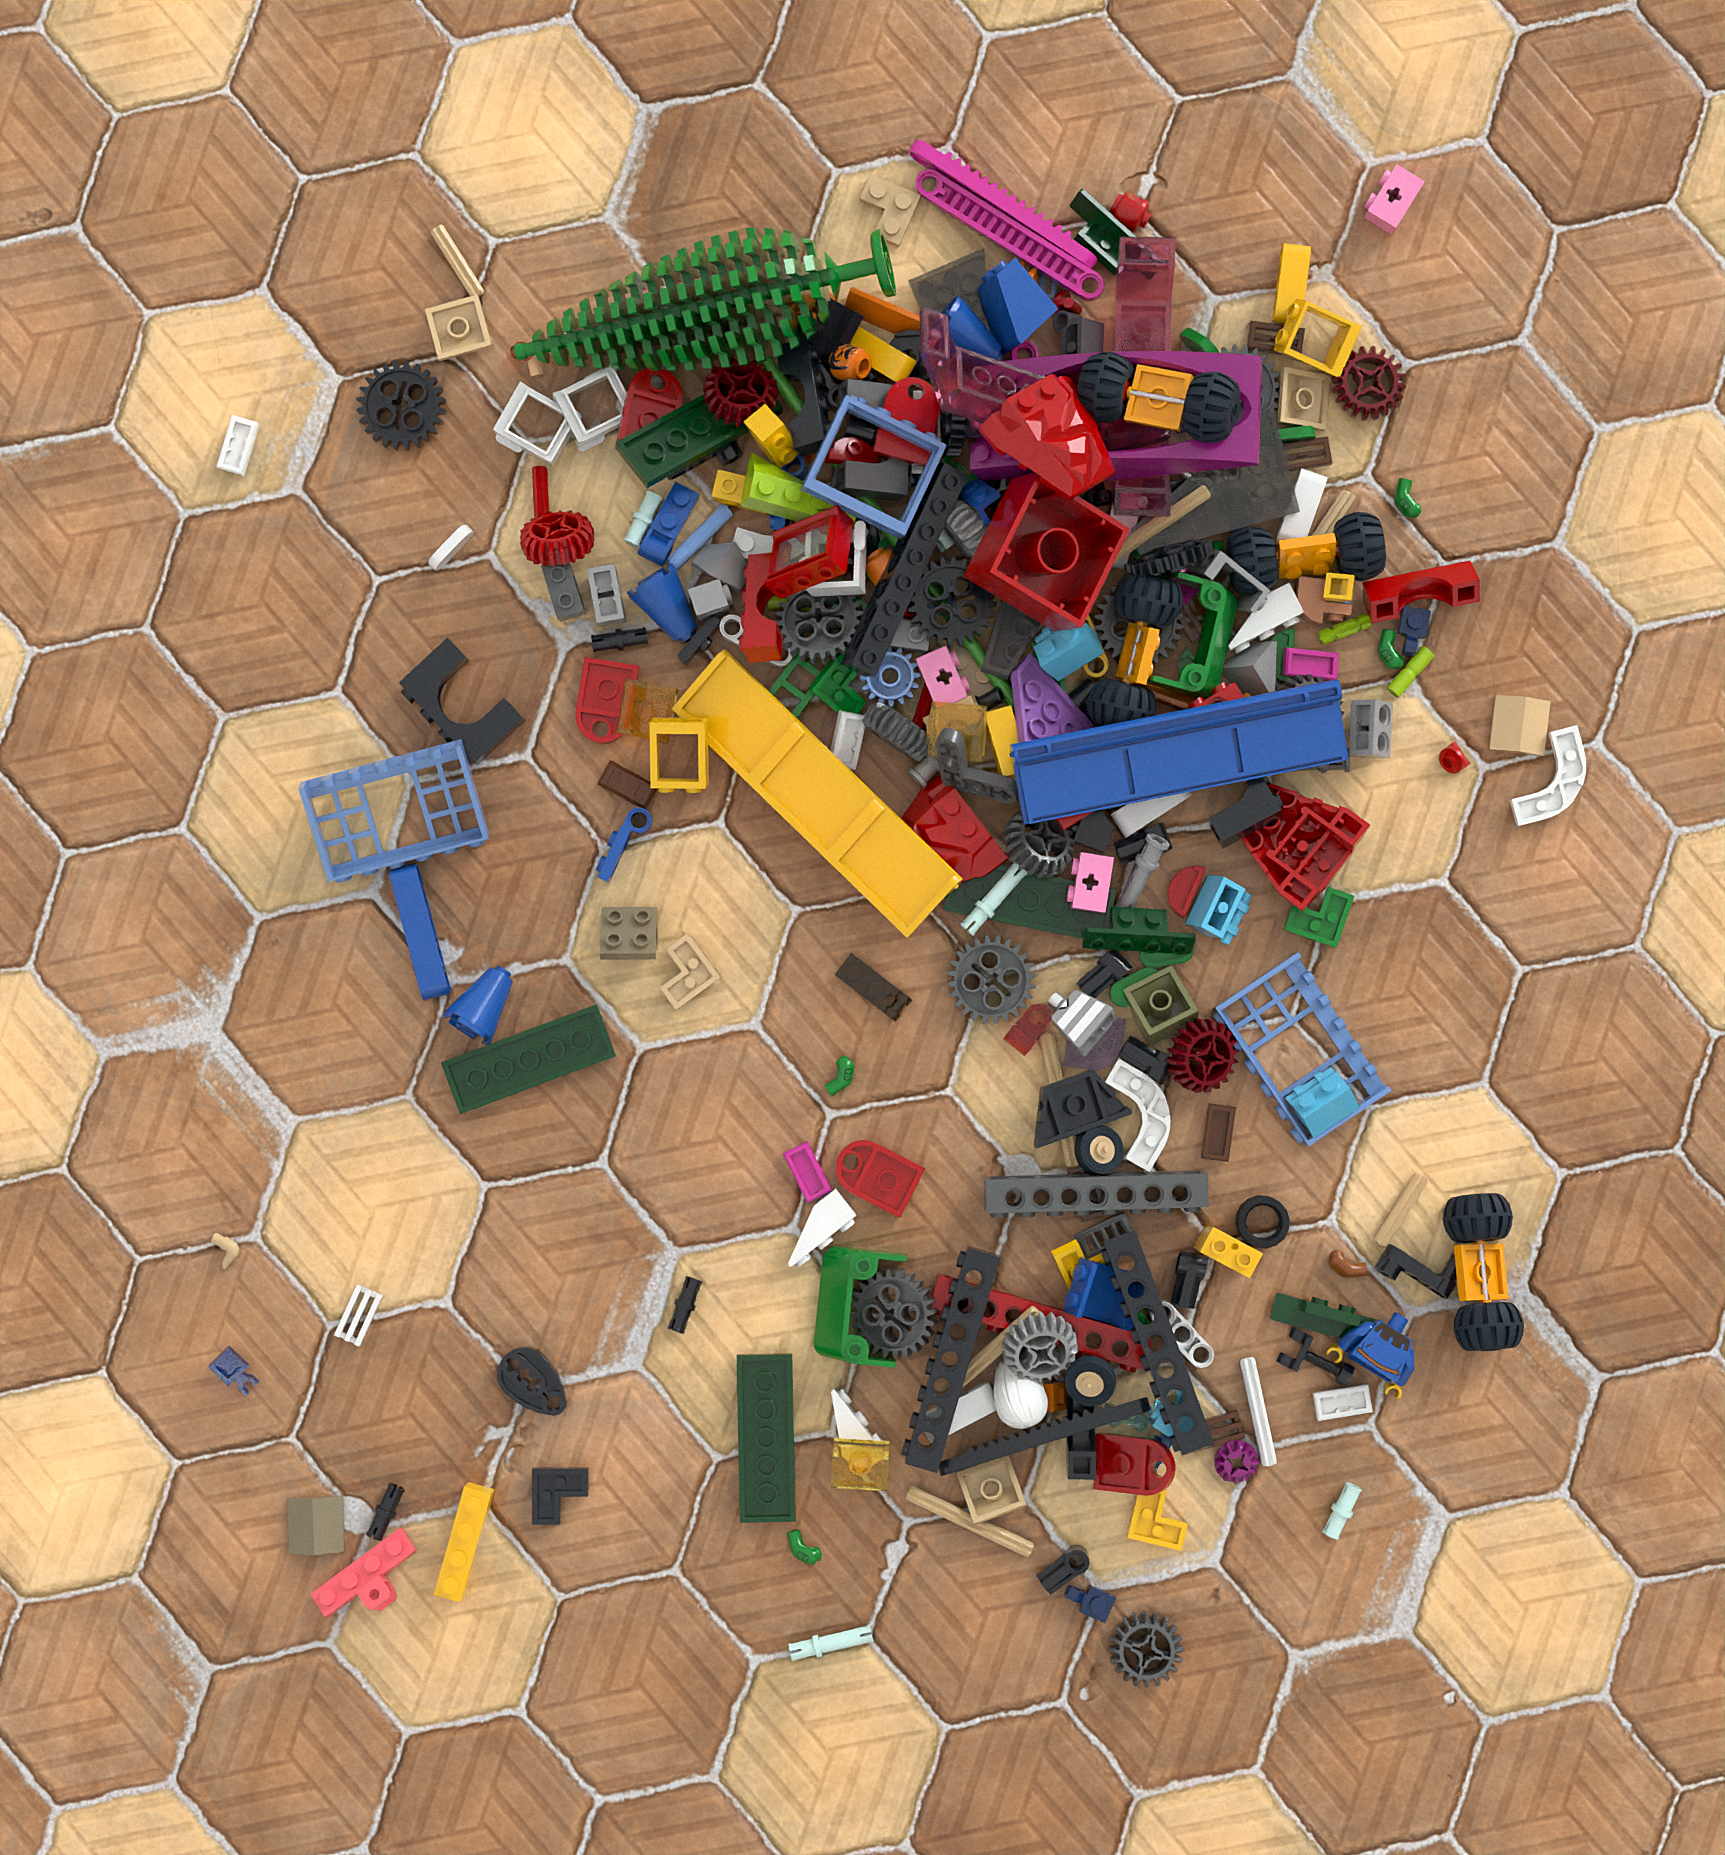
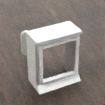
(596, 435)
(517, 443)
(854, 587)

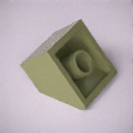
(1160, 1005)

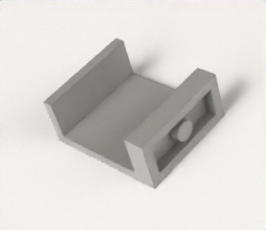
(1211, 565)

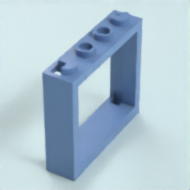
(854, 507)

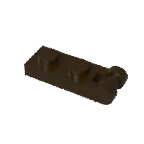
(872, 986)

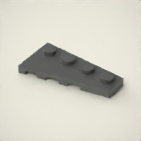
(1008, 640)

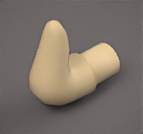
(228, 1245)

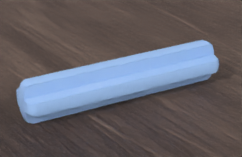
(700, 536)

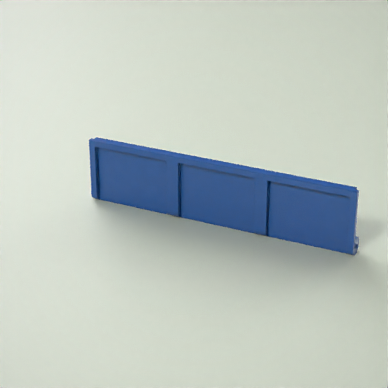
(1179, 752)

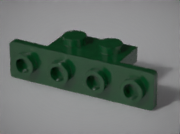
(1101, 232)
(1138, 931)
(1316, 1315)

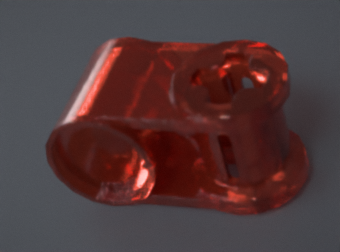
(1025, 1032)

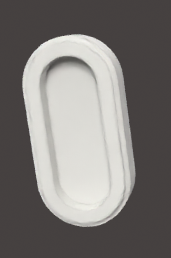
(450, 547)

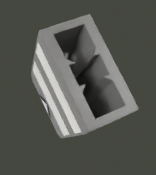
(1081, 1019)

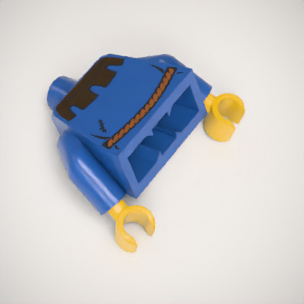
(1380, 1350)

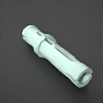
(993, 899)
(830, 1643)

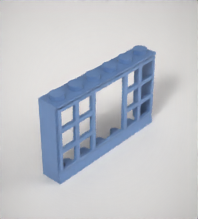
(384, 769)
(1333, 1025)

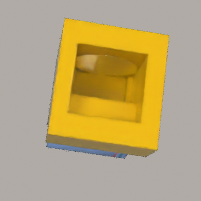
(1339, 588)

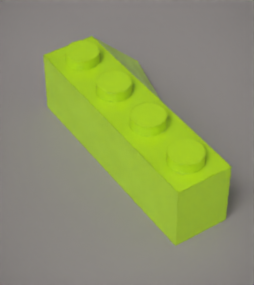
(778, 492)

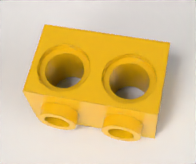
(771, 436)
(729, 489)

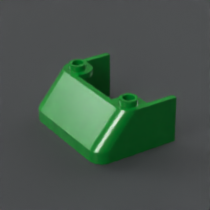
(1206, 671)
(838, 1273)

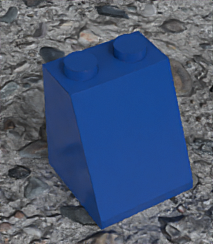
(1013, 303)

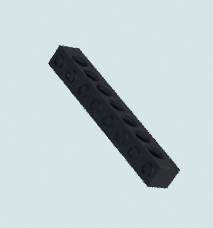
(903, 573)
(1129, 1246)
(929, 1456)

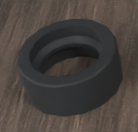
(1283, 1225)

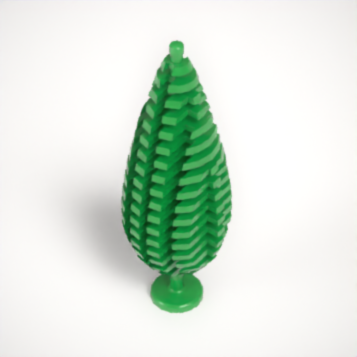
(708, 305)

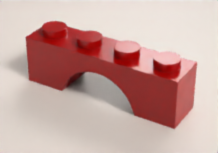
(1450, 583)
(761, 636)

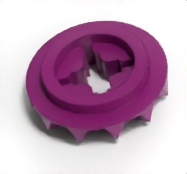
(1236, 1449)

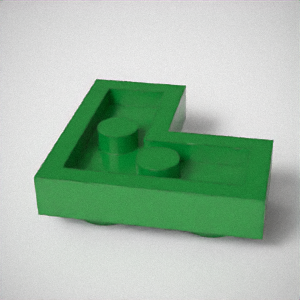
(833, 688)
(1324, 925)

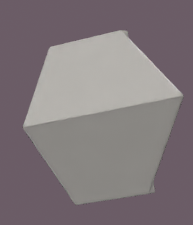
(722, 562)
(1253, 668)

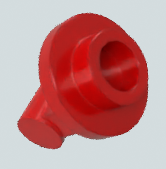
(1065, 302)
(1453, 759)

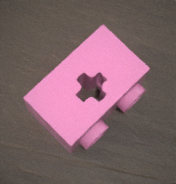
(1404, 187)
(937, 662)
(1096, 898)

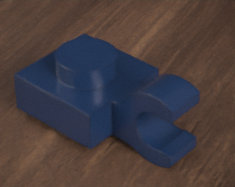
(1413, 625)
(1094, 1602)

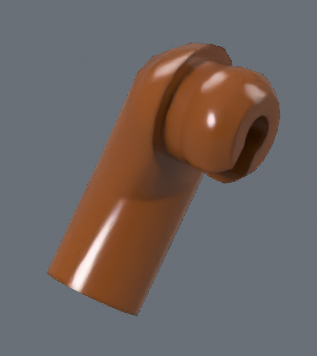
(1344, 1267)

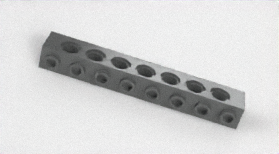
(998, 1186)

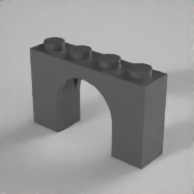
(871, 480)

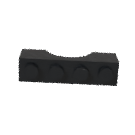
(813, 421)
(1093, 831)
(1080, 1447)

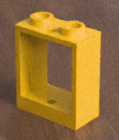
(1339, 349)
(679, 726)
(1001, 733)
(1227, 1250)

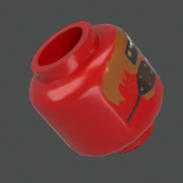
(1131, 211)

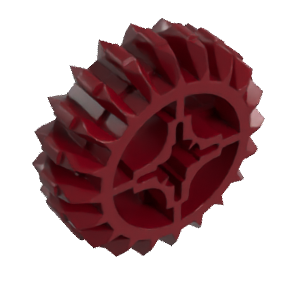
(739, 387)
(1376, 390)
(1205, 1070)

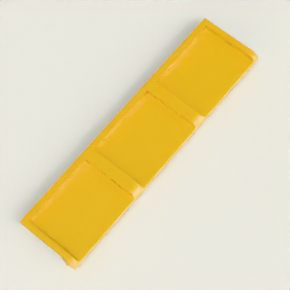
(818, 794)

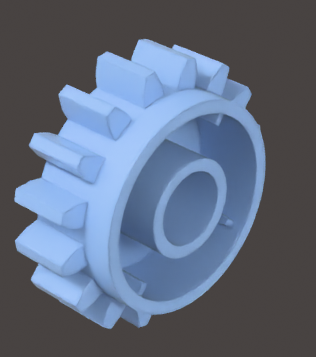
(901, 687)

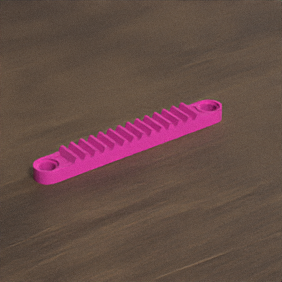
(935, 160)
(1009, 235)

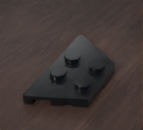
(1075, 1107)

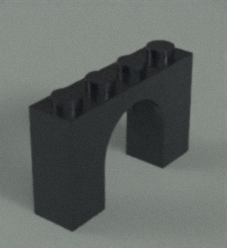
(425, 687)
(1248, 815)

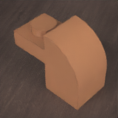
(1310, 596)

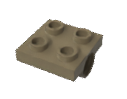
(628, 933)

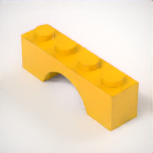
(463, 1542)

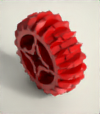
(557, 538)

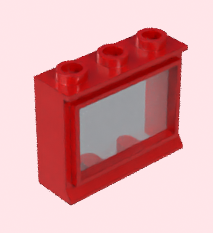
(809, 552)

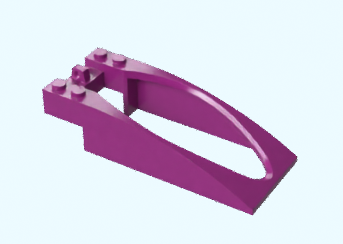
(1236, 451)

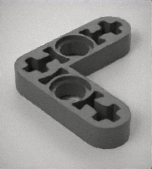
(966, 779)

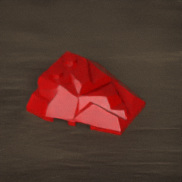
(1052, 436)
(953, 831)
(1305, 845)

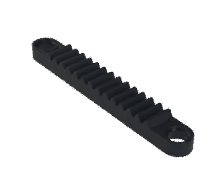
(1047, 1433)

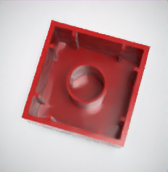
(1046, 553)

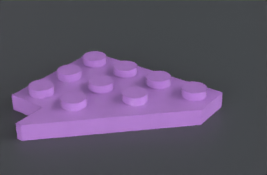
(1041, 704)

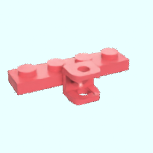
(366, 1577)

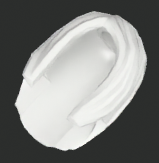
(1016, 1400)

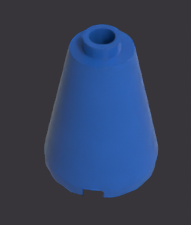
(970, 331)
(666, 603)
(481, 1005)

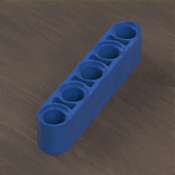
(420, 931)

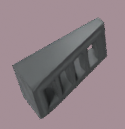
(1121, 1217)

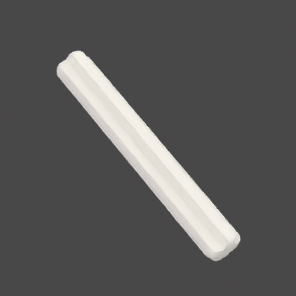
(1258, 1411)

